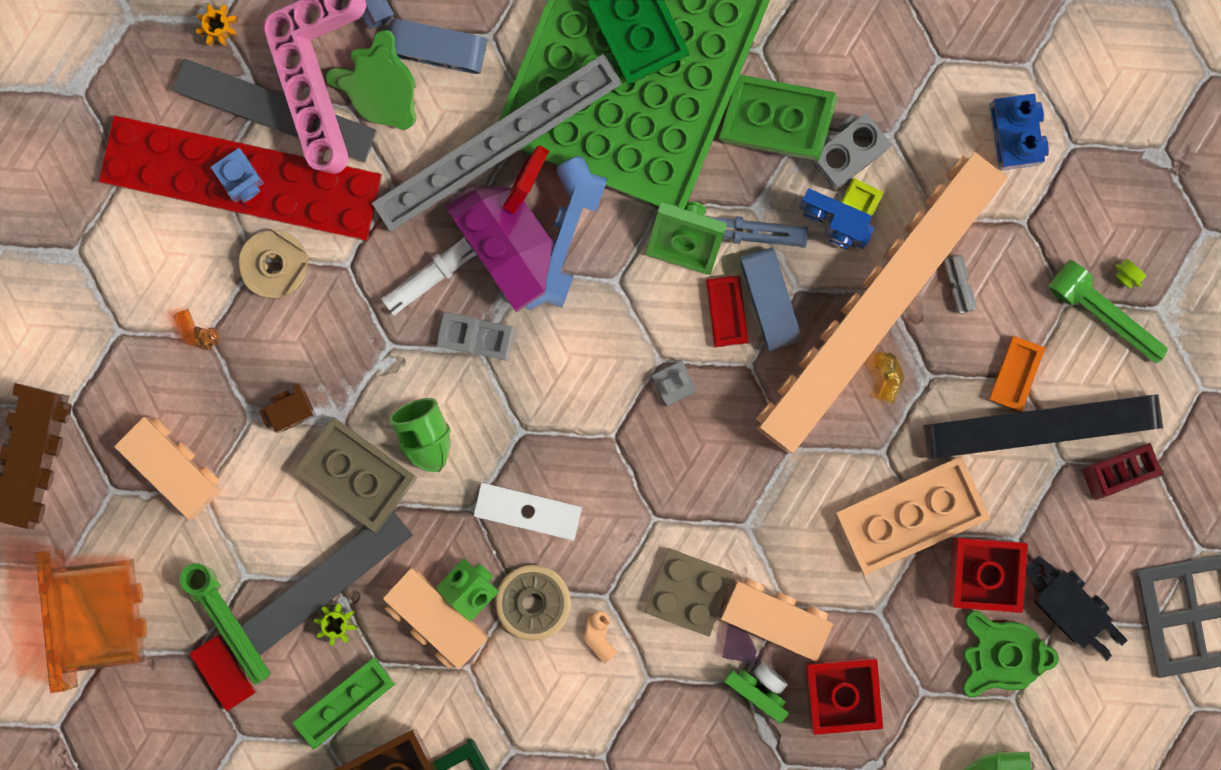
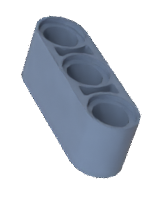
(438, 46)
(770, 299)

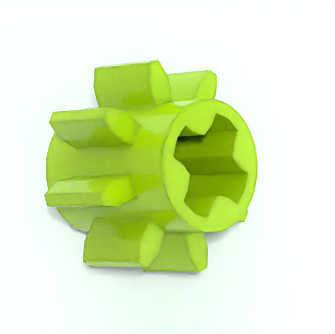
(326, 621)

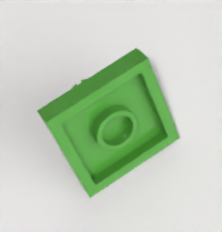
(686, 237)

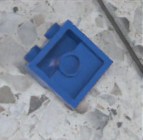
(846, 224)

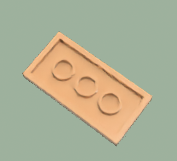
(912, 515)

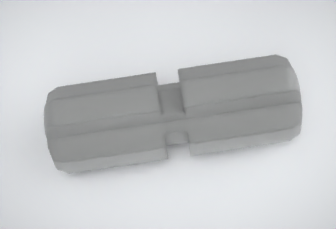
(957, 275)

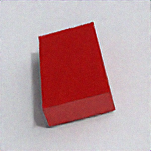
(525, 179)
(727, 311)
(223, 672)

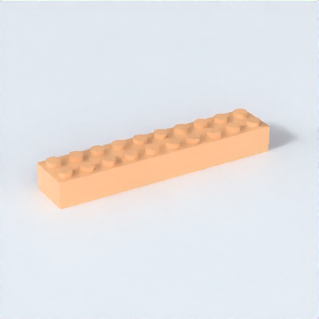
(882, 302)

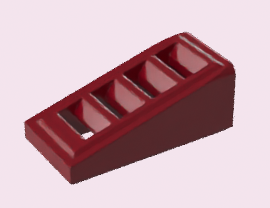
(1102, 480)

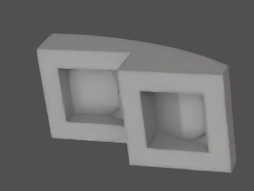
(476, 336)

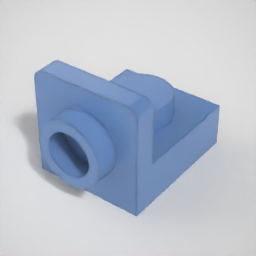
(238, 176)

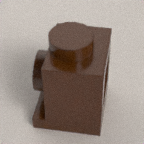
(288, 410)

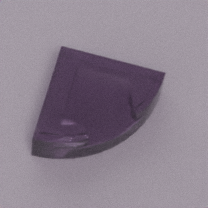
(739, 645)

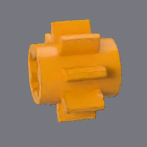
(216, 16)

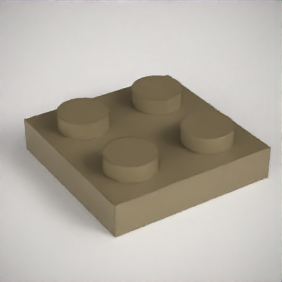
(689, 592)

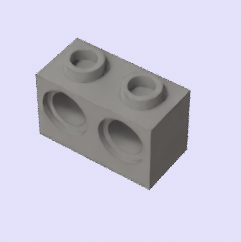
(854, 157)

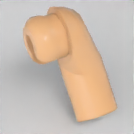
(596, 633)

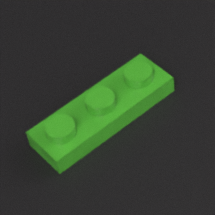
(344, 703)

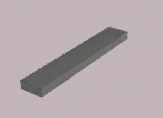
(261, 105)
(324, 583)

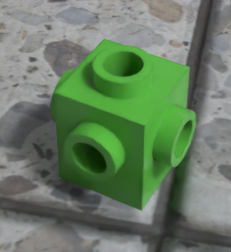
(468, 588)

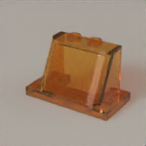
(88, 616)

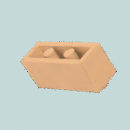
(169, 466)
(434, 619)
(777, 619)

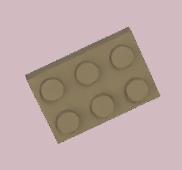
(354, 475)

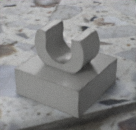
(674, 383)

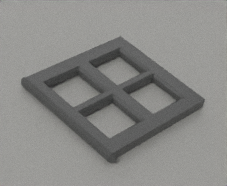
(1193, 615)

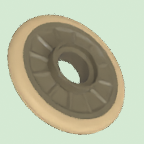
(533, 580)

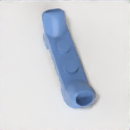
(584, 192)

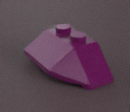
(508, 244)

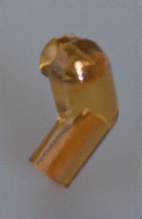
(195, 335)

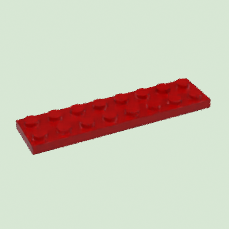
(293, 193)

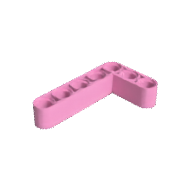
(308, 73)

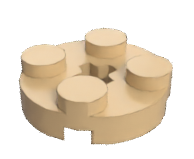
(254, 269)

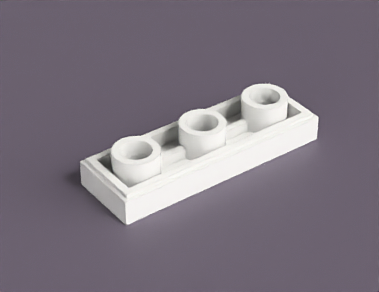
(506, 507)

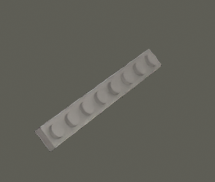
(497, 142)

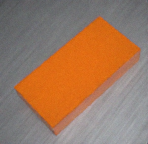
(1016, 373)

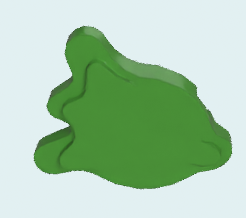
(378, 84)
(1005, 656)

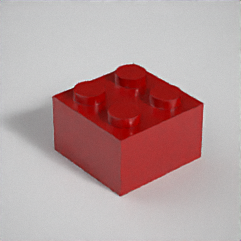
(987, 575)
(844, 695)

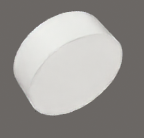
(770, 678)

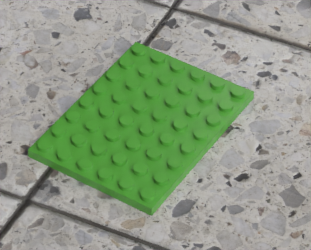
(646, 133)

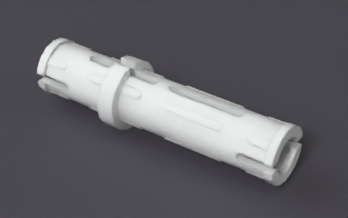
(430, 275)

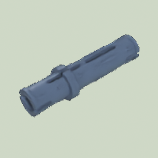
(795, 235)

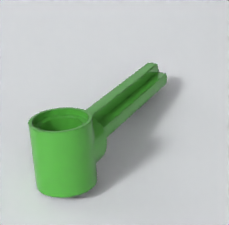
(1075, 284)
(225, 621)

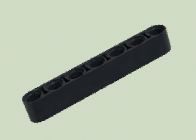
(1043, 426)

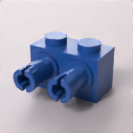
(1018, 132)

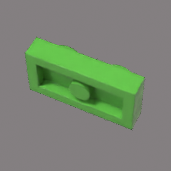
(769, 703)

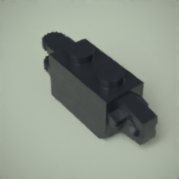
(1070, 607)

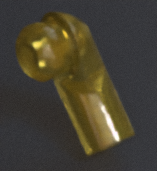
(893, 375)

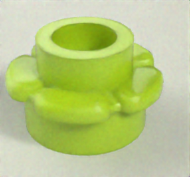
(1129, 274)

